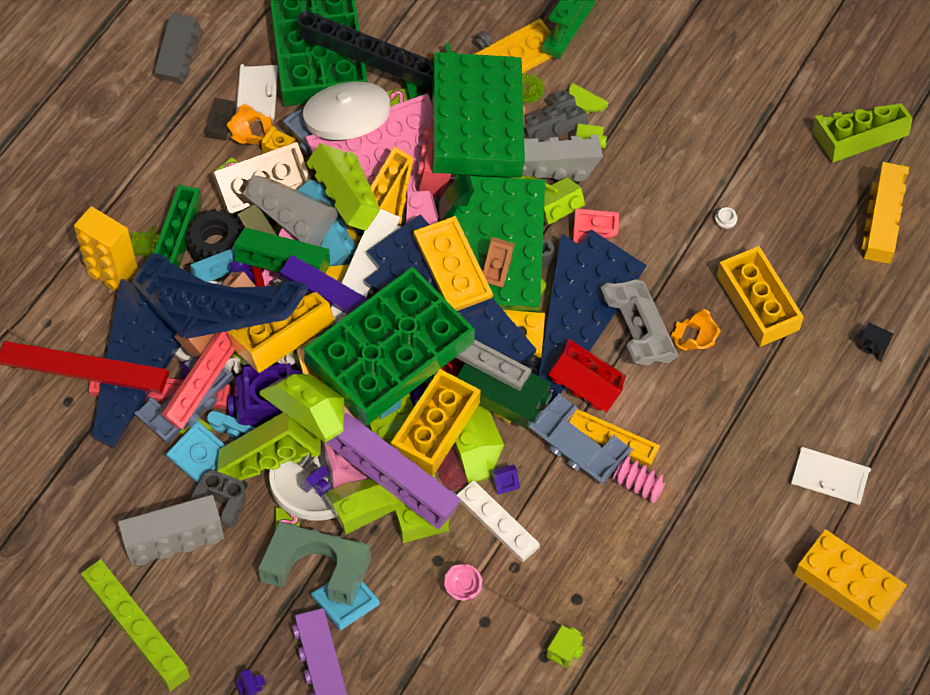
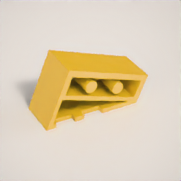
(392, 182)

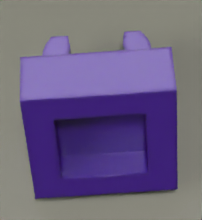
(505, 479)
(317, 481)
(248, 684)

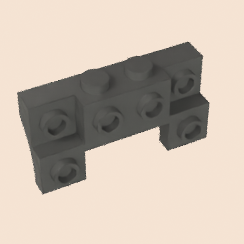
(556, 119)

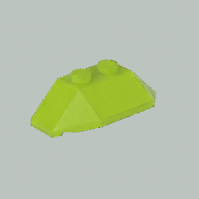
(309, 404)
(479, 446)

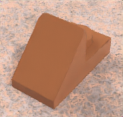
(498, 261)

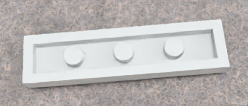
(498, 521)

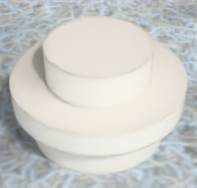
(726, 218)

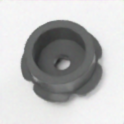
(482, 40)

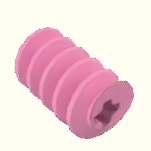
(638, 477)

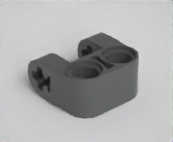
(221, 494)

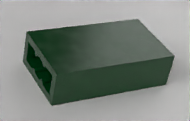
(515, 405)

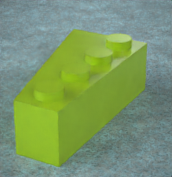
(862, 130)
(345, 185)
(268, 448)

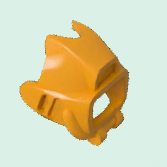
(241, 122)
(707, 332)

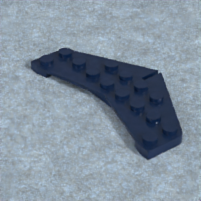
(208, 308)

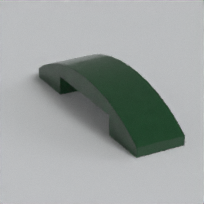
(457, 194)

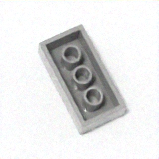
(171, 530)

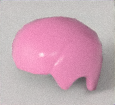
(463, 582)

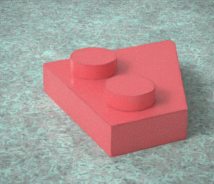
(601, 222)

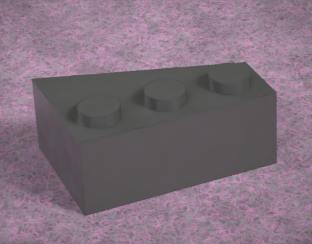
(178, 48)

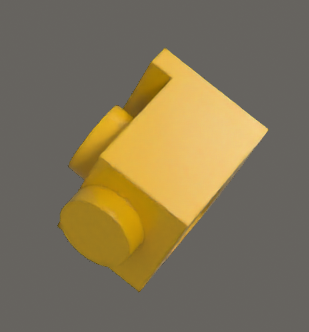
(275, 139)

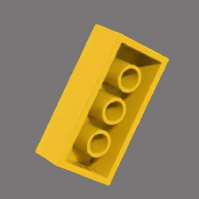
(105, 248)
(759, 296)
(437, 421)
(850, 580)

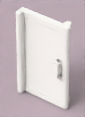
(256, 86)
(819, 469)

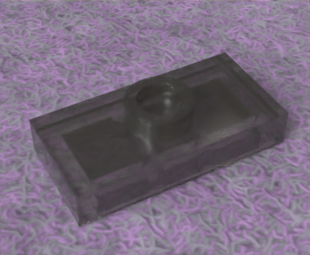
(220, 115)

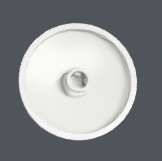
(347, 110)
(289, 494)

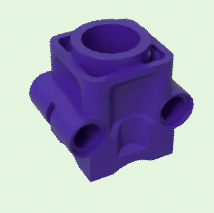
(250, 405)

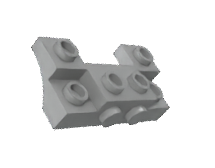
(649, 333)

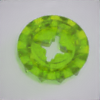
(536, 88)

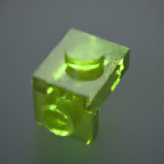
(144, 242)

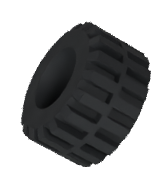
(208, 225)

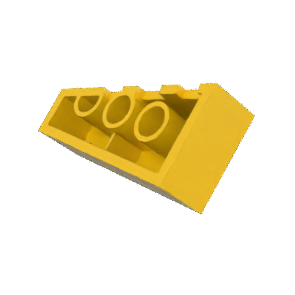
(885, 213)

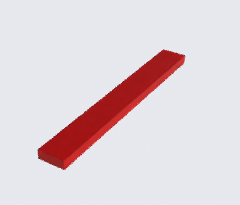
(84, 367)

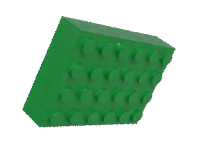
(305, 65)
(477, 115)
(514, 213)
(389, 345)

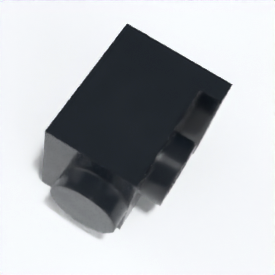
(874, 340)

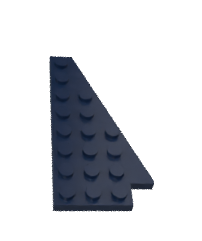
(576, 296)
(491, 323)
(136, 337)

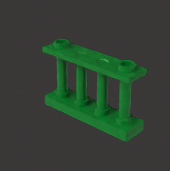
(569, 18)

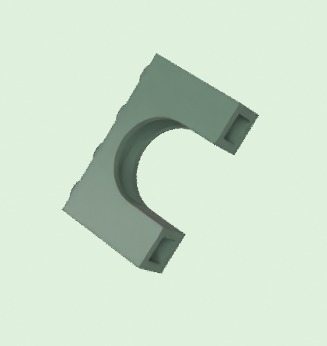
(293, 543)

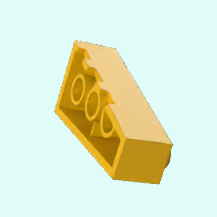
(270, 342)

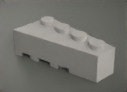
(563, 158)
(294, 210)

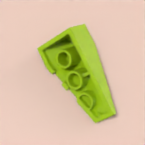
(360, 503)

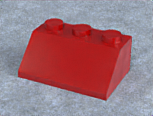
(587, 376)

